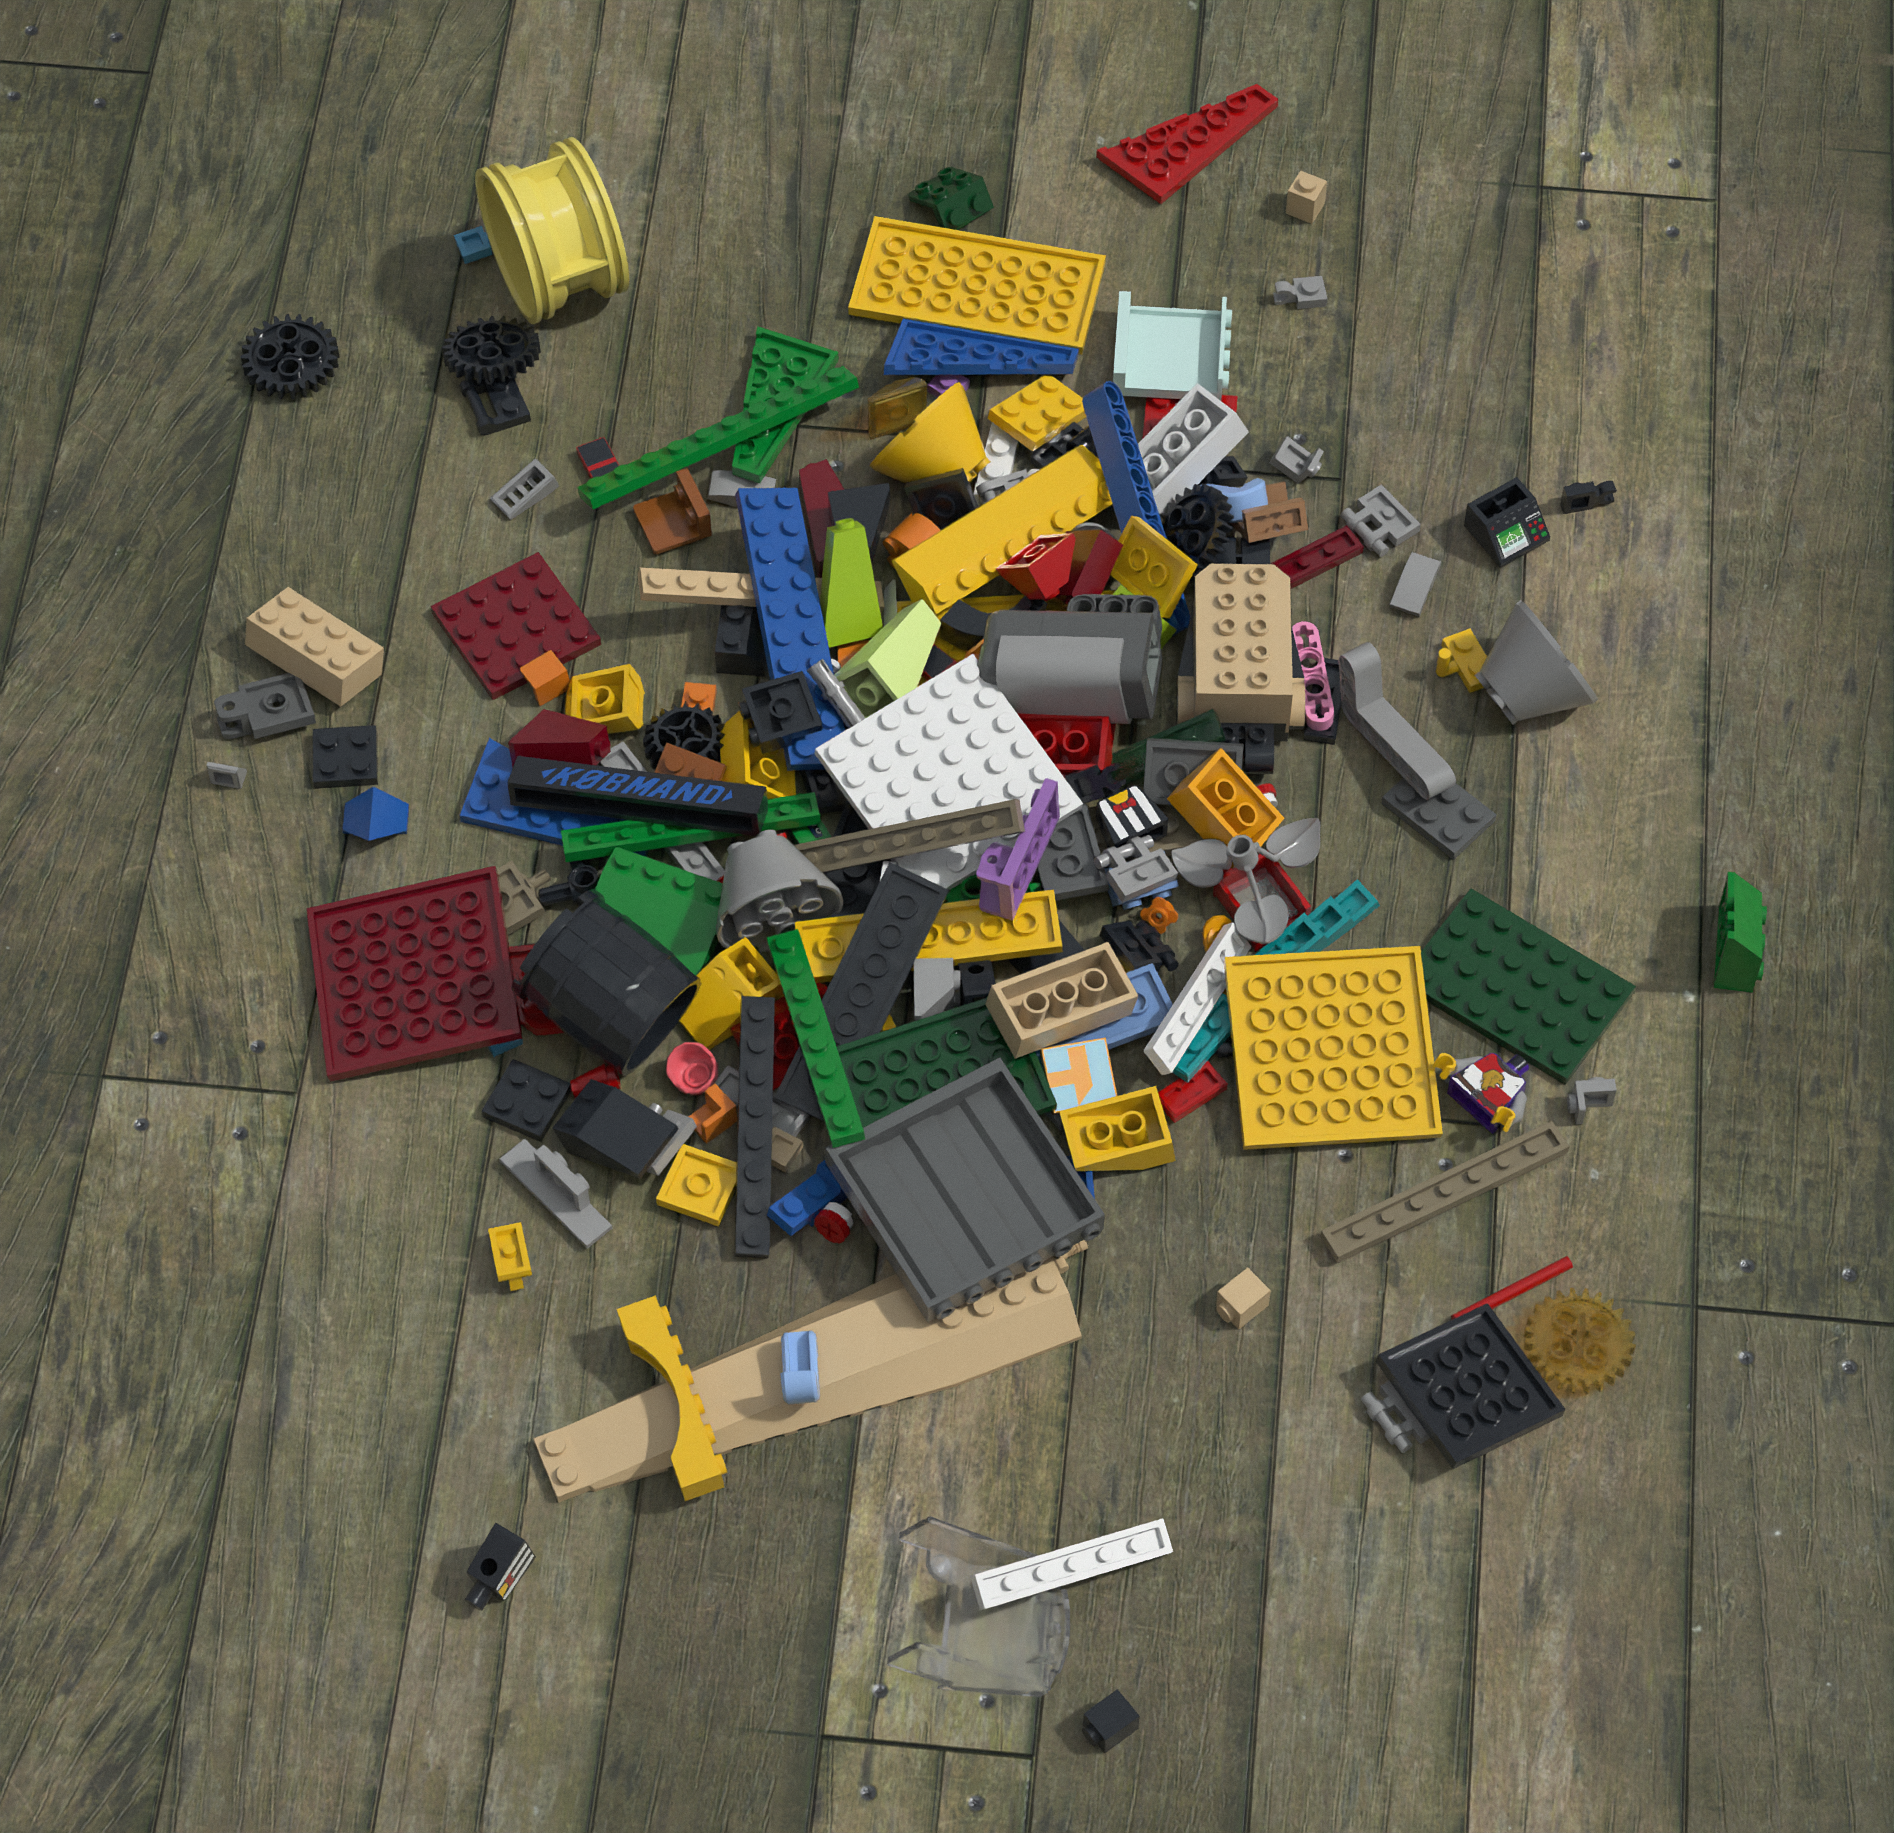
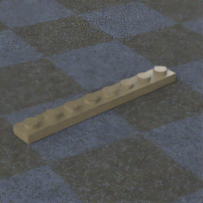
(915, 836)
(1444, 1191)

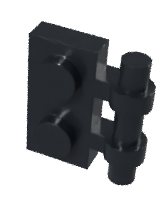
(1138, 945)

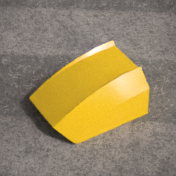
(607, 698)

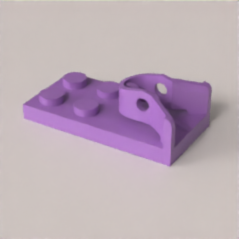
(1012, 868)

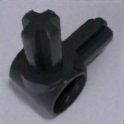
(581, 879)

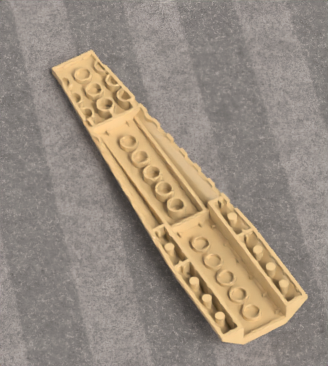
(869, 1356)

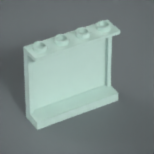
(1170, 350)

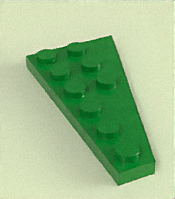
(776, 367)

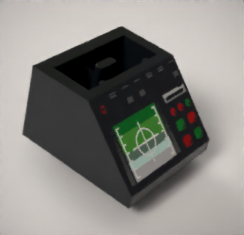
(1507, 522)

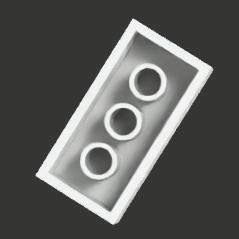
(1188, 444)

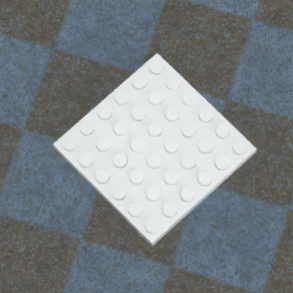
(942, 753)

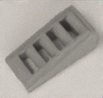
(524, 477)

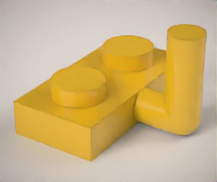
(1462, 655)

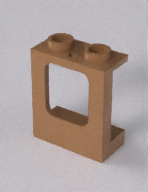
(1286, 514)

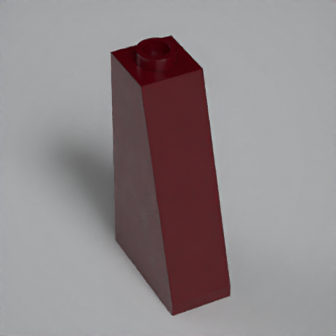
(814, 485)

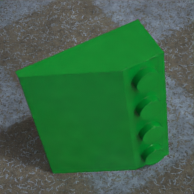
(665, 902)

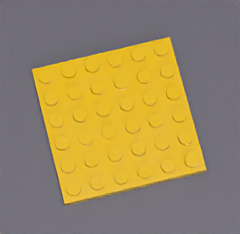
(1332, 1047)

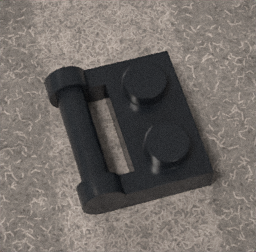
(504, 399)

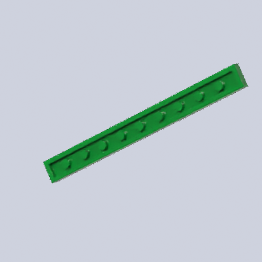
(717, 437)

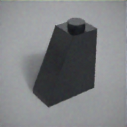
(863, 504)

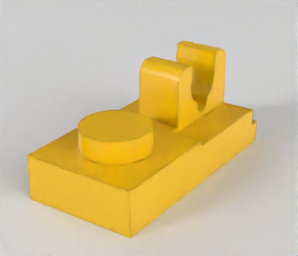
(510, 1254)

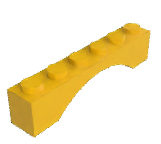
(693, 1457)

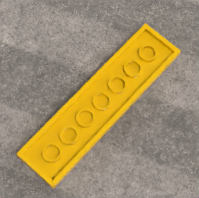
(957, 933)

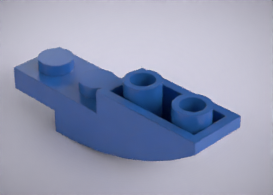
(806, 1201)

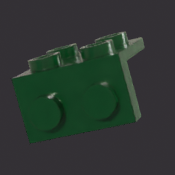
(954, 197)

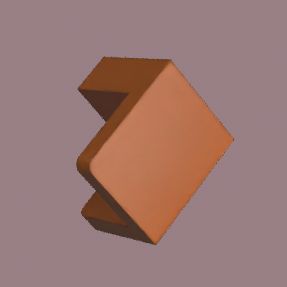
(546, 677)
(715, 1115)

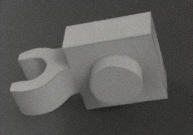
(1305, 291)

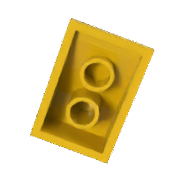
(1119, 1133)

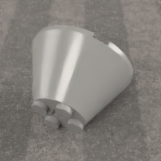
(1530, 671)
(770, 889)

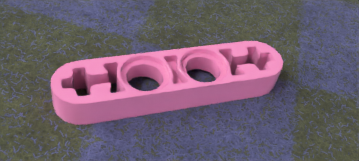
(1314, 675)

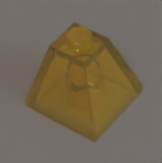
(896, 406)

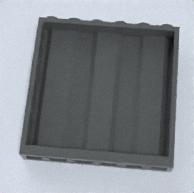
(965, 1190)

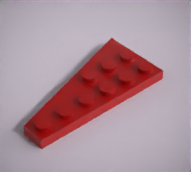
(1185, 145)

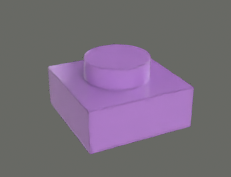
(941, 383)

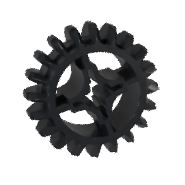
(677, 728)

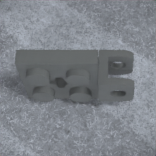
(255, 708)

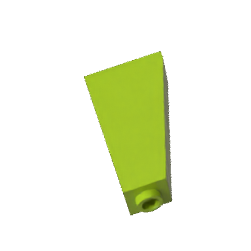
(848, 586)

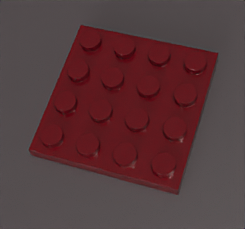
(513, 621)

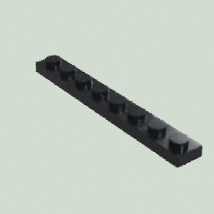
(754, 1127)

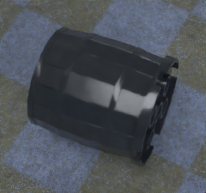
(607, 983)

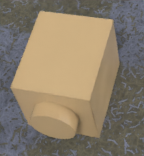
(1306, 197)
(1242, 1298)

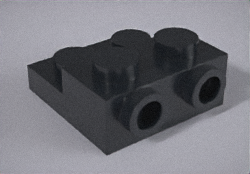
(779, 712)

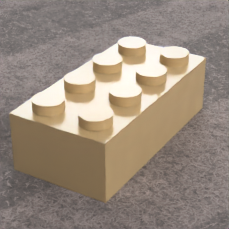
(314, 646)
(1061, 1000)

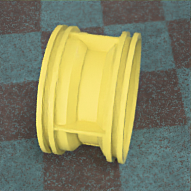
(552, 230)

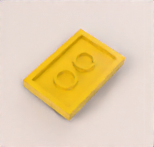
(1038, 412)
(1152, 565)

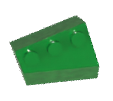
(1739, 936)

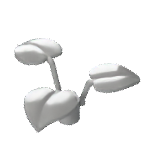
(1206, 859)

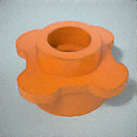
(1161, 906)

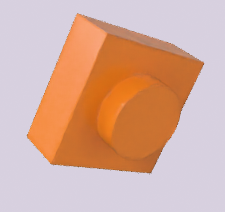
(701, 693)

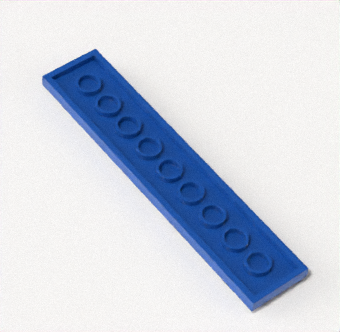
(787, 603)

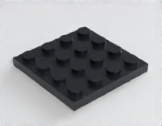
(1470, 1385)

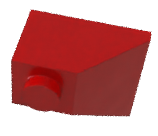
(1041, 566)

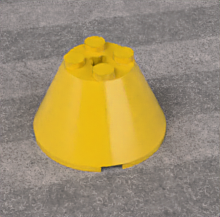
(936, 443)

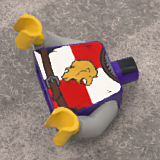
(1487, 1087)

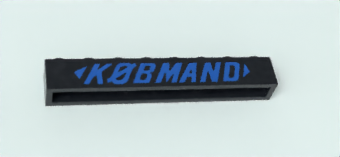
(638, 795)

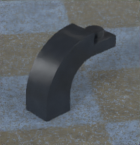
(965, 625)

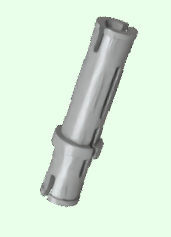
(835, 693)

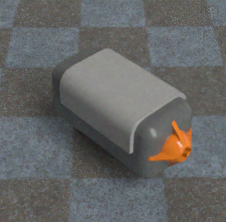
(1077, 661)

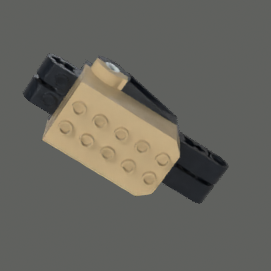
(1243, 654)

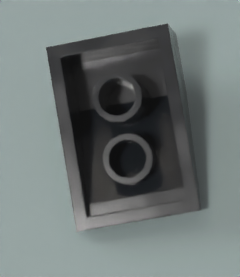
(613, 1129)

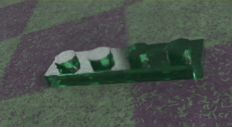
(1203, 727)

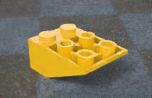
(724, 981)

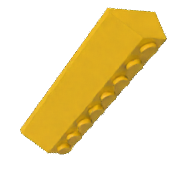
(973, 547)

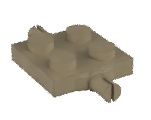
(519, 896)

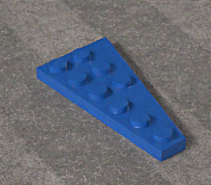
(948, 350)
(490, 805)

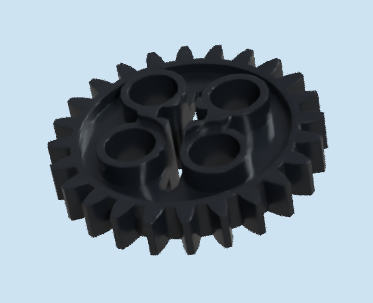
(491, 349)
(290, 356)
(1198, 524)

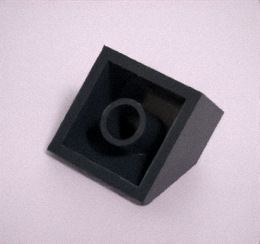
(739, 641)

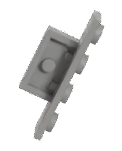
(557, 1189)

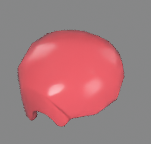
(692, 1068)

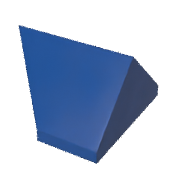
(375, 815)

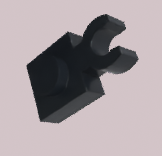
(1583, 496)
(1092, 784)

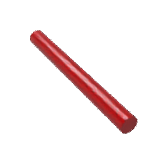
(1521, 1286)

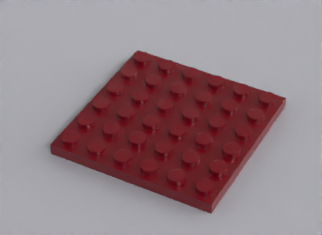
(413, 973)

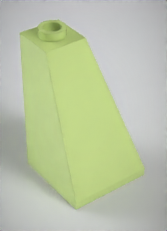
(891, 660)

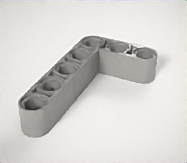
(1385, 727)

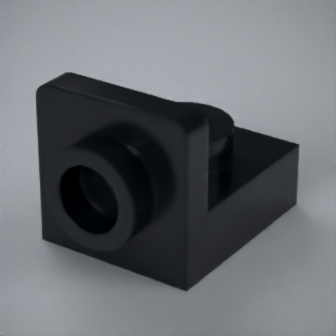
(1226, 473)

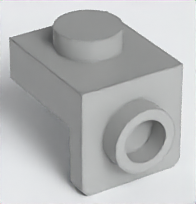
(1295, 460)
(1590, 1093)

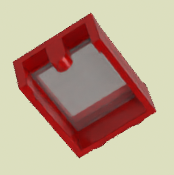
(1270, 880)

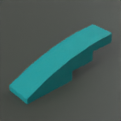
(1325, 923)

